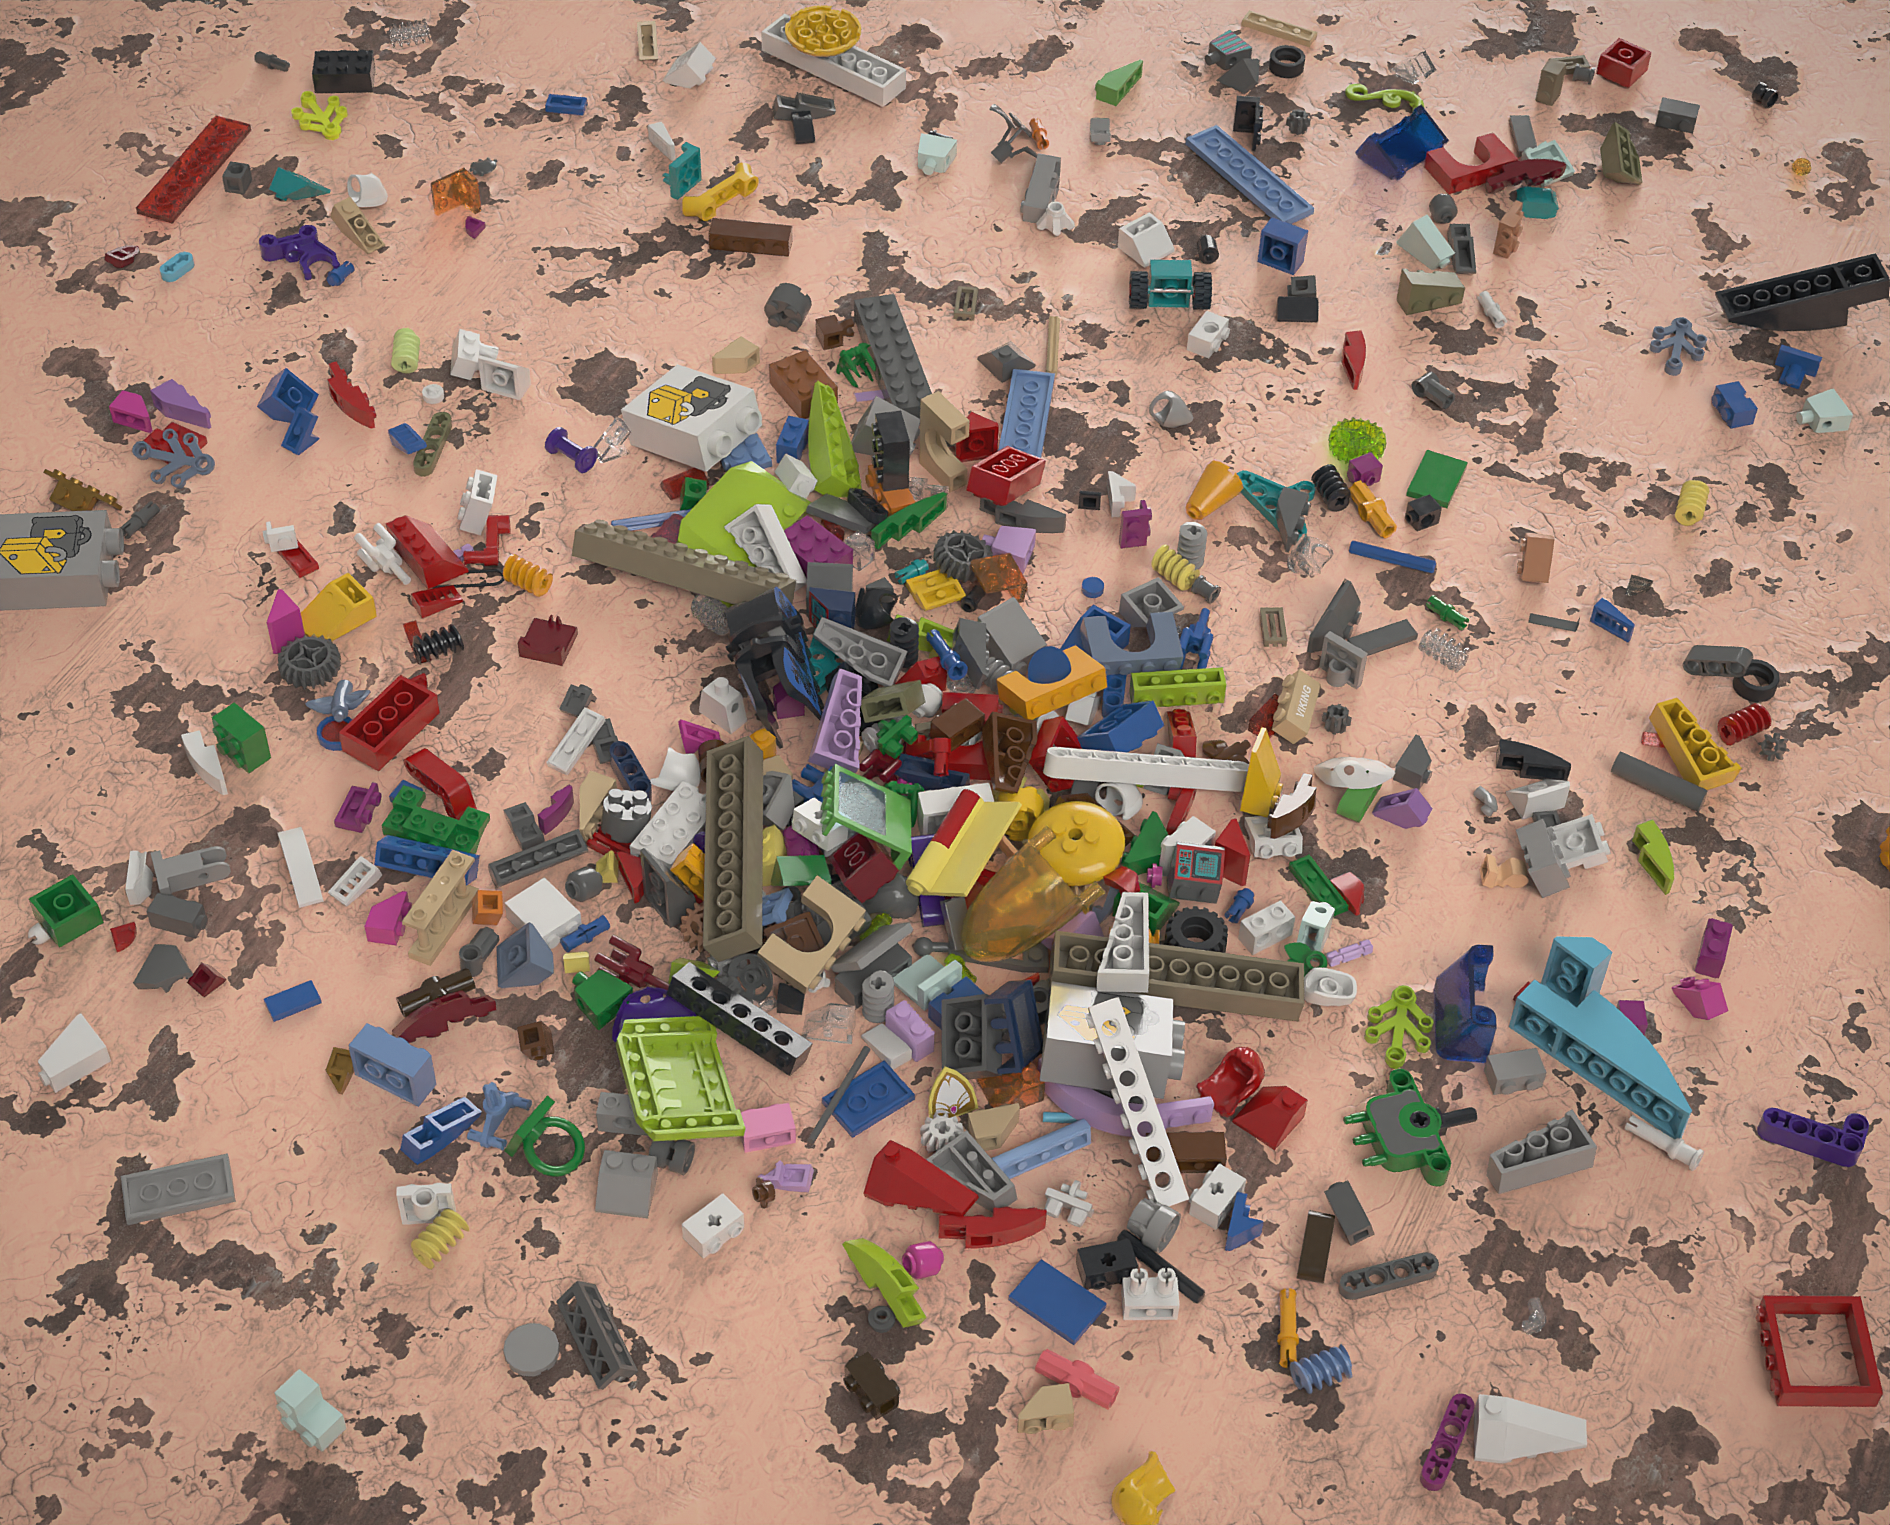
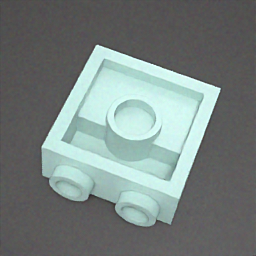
(1549, 151)

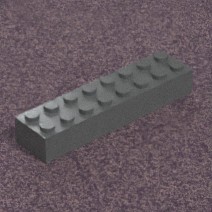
(893, 352)

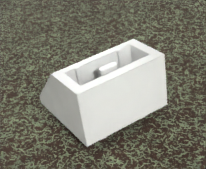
(1145, 240)
(1190, 832)

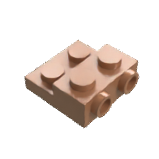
(1509, 231)

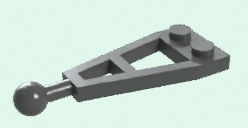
(1033, 960)

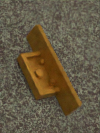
(74, 496)

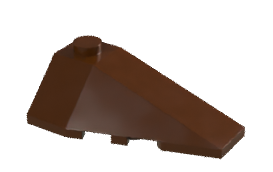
(1008, 749)

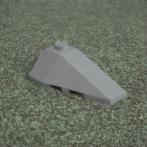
(868, 655)

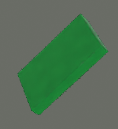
(1437, 476)

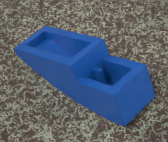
(439, 1130)

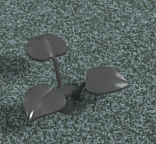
(1005, 149)

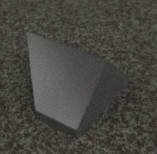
(1242, 75)

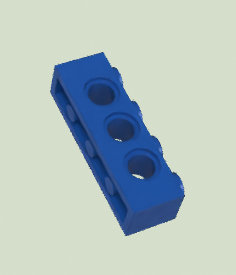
(417, 857)

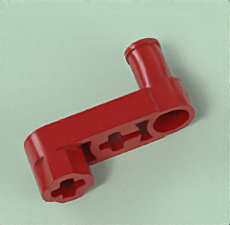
(490, 555)
(933, 748)
(1184, 800)

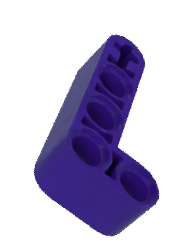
(929, 905)
(1815, 1138)

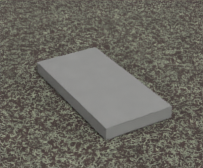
(177, 1189)

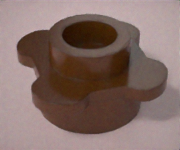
(763, 1192)

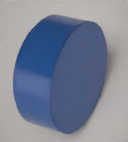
(1092, 587)

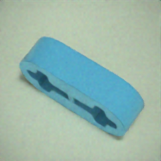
(177, 266)

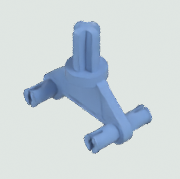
(496, 1107)

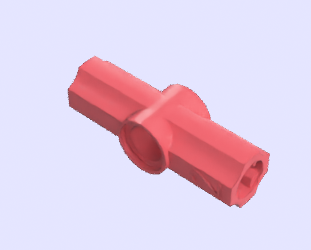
(1079, 1376)

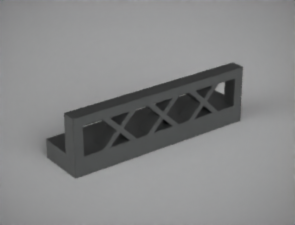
(604, 1330)

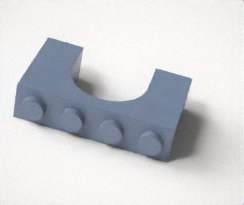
(1163, 654)

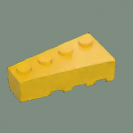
(1691, 747)

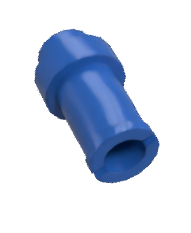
(337, 276)
(1242, 900)

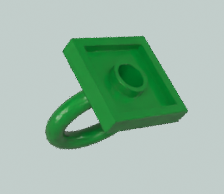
(534, 1128)

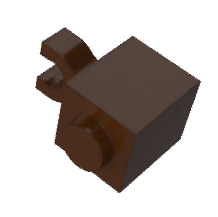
(831, 332)

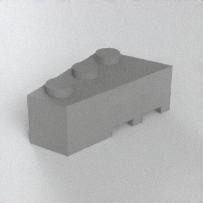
(1042, 187)
(1543, 858)
(976, 1170)

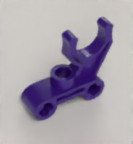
(298, 247)

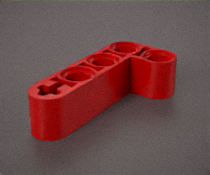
(442, 781)

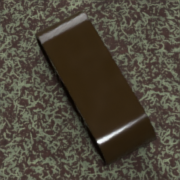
(1316, 1246)

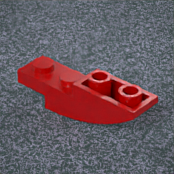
(350, 398)
(1004, 1228)

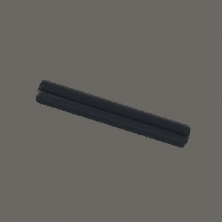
(1156, 1262)

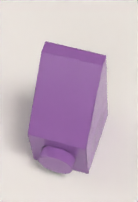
(1403, 809)

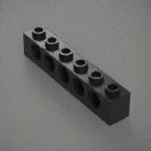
(739, 1018)

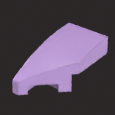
(790, 1177)

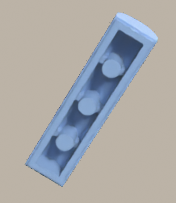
(1044, 1149)

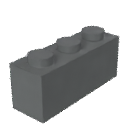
(849, 983)

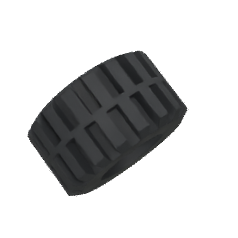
(1197, 924)

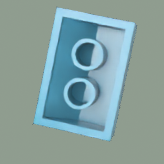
(1576, 967)

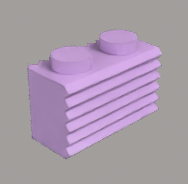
(911, 1029)

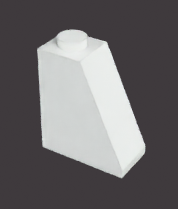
(72, 1055)

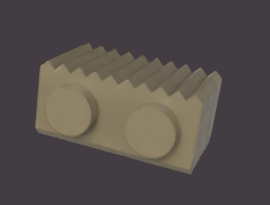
(1551, 82)

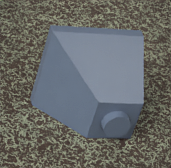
(523, 959)

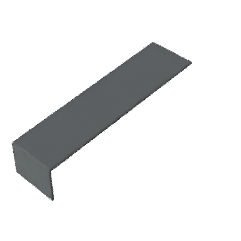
(1554, 622)

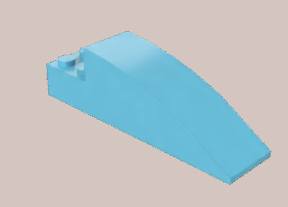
(1605, 1051)

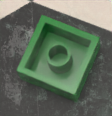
(241, 738)
(66, 910)

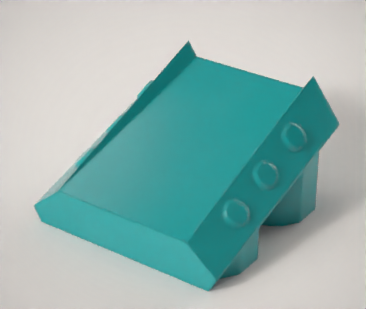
(1537, 202)

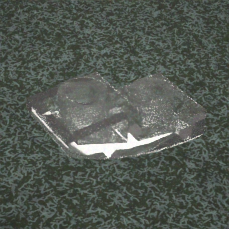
(920, 489)

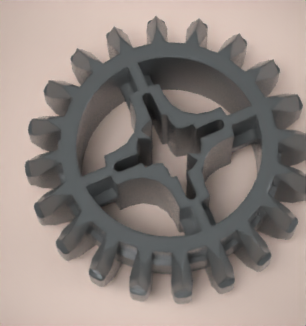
(955, 552)
(309, 661)

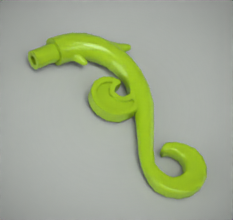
(1391, 97)

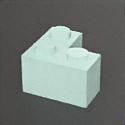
(307, 1411)

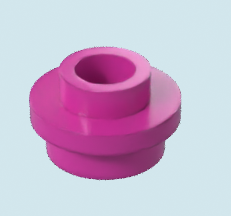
(1154, 875)

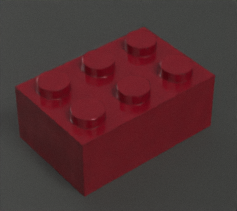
(863, 866)

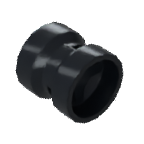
(1765, 95)

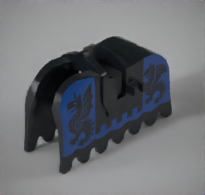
(772, 655)

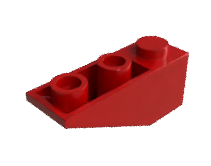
(1182, 732)

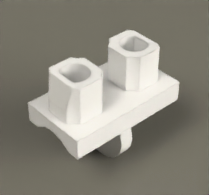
(1079, 1209)

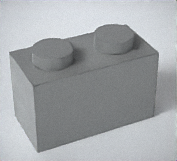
(1515, 1071)

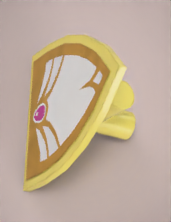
(951, 1094)

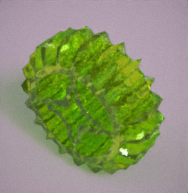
(1356, 438)

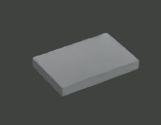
(872, 947)

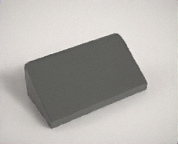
(954, 914)

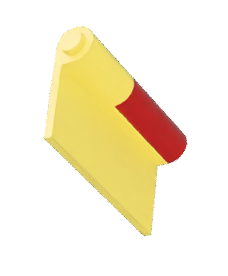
(961, 846)

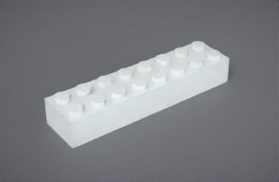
(853, 70)

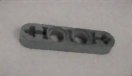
(1390, 1279)

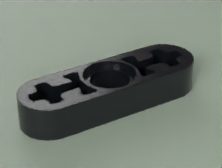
(867, 505)

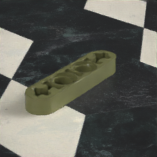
(433, 443)

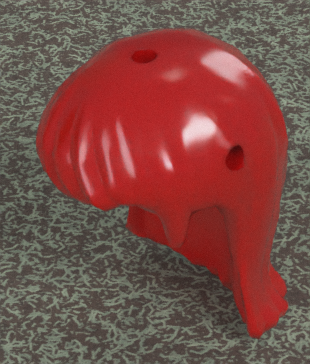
(1233, 1080)

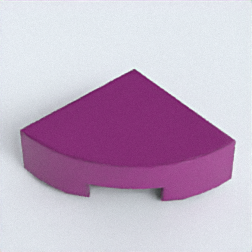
(474, 226)

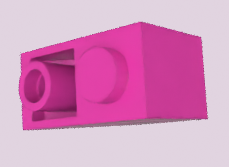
(386, 918)
(1701, 997)

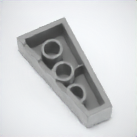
(1543, 1155)

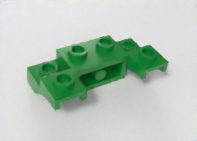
(418, 824)

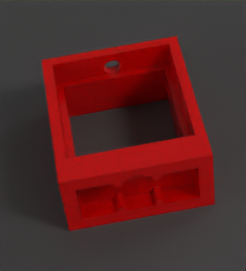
(1052, 732)

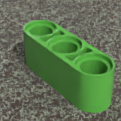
(1356, 802)

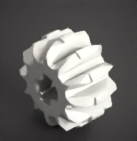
(939, 1131)

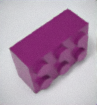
(816, 544)

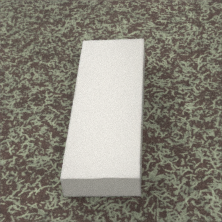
(575, 741)

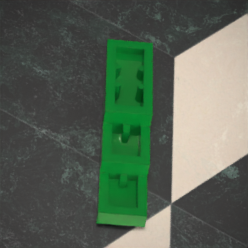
(913, 517)

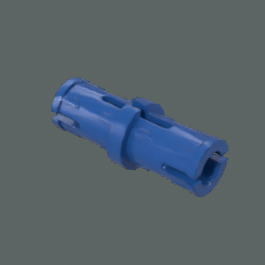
(585, 933)

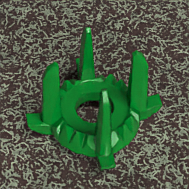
(862, 357)
(912, 791)

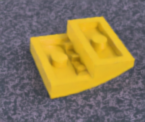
(934, 590)

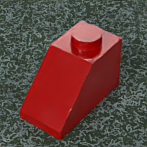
(927, 672)

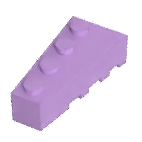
(839, 725)

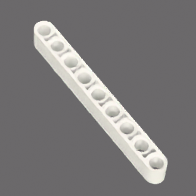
(1145, 769)

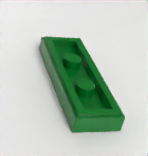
(1317, 884)

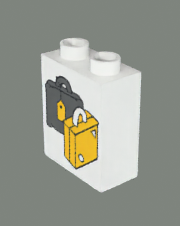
(692, 417)

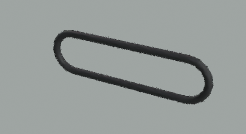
(478, 584)

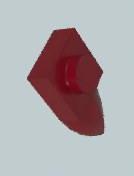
(122, 255)

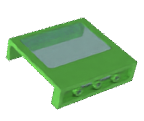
(867, 810)

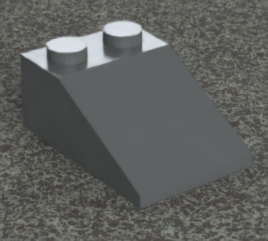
(664, 890)

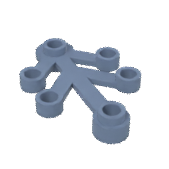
(1681, 327)
(177, 459)

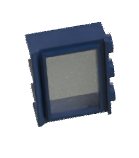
(1022, 1023)

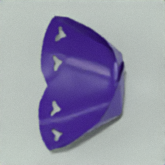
(656, 1008)

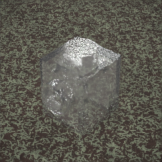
(863, 549)

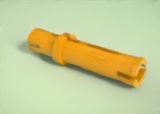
(1287, 1337)

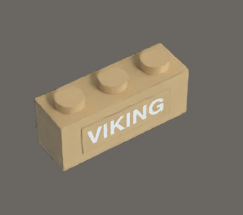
(1296, 706)

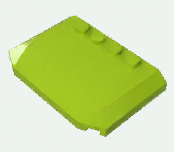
(728, 499)
(677, 1079)

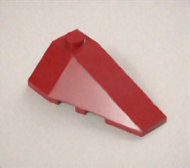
(910, 1180)

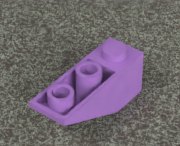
(177, 404)

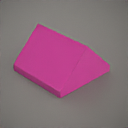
(284, 622)

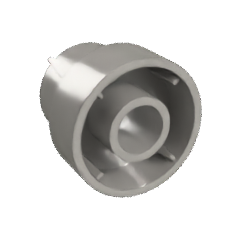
(1154, 1224)

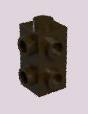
(871, 1385)

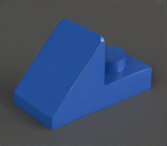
(299, 434)
(1242, 1228)

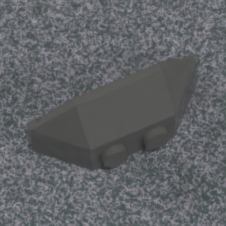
(1338, 617)

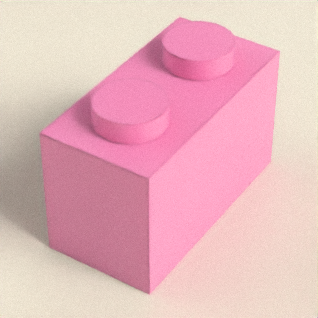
(768, 1127)

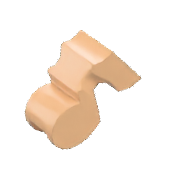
(1511, 873)

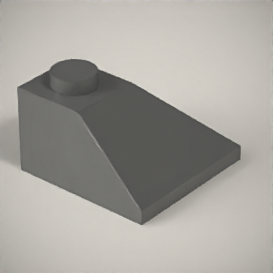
(1004, 359)

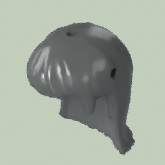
(893, 899)

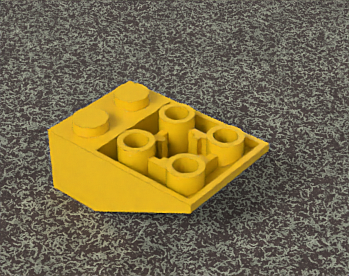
(338, 609)

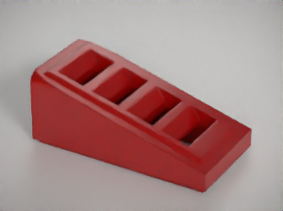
(426, 606)

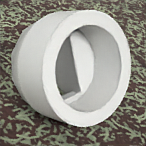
(39, 932)

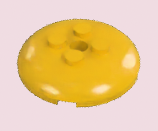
(823, 31)
(1095, 852)

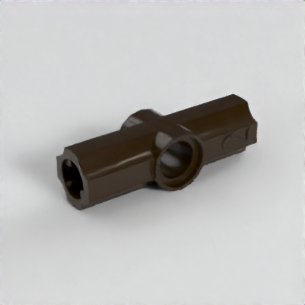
(434, 988)

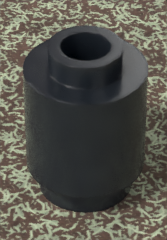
(1207, 249)

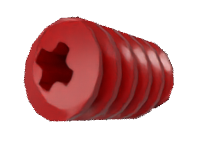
(1743, 723)

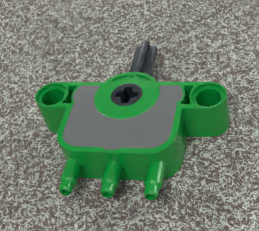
(1408, 1130)

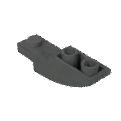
(1026, 515)

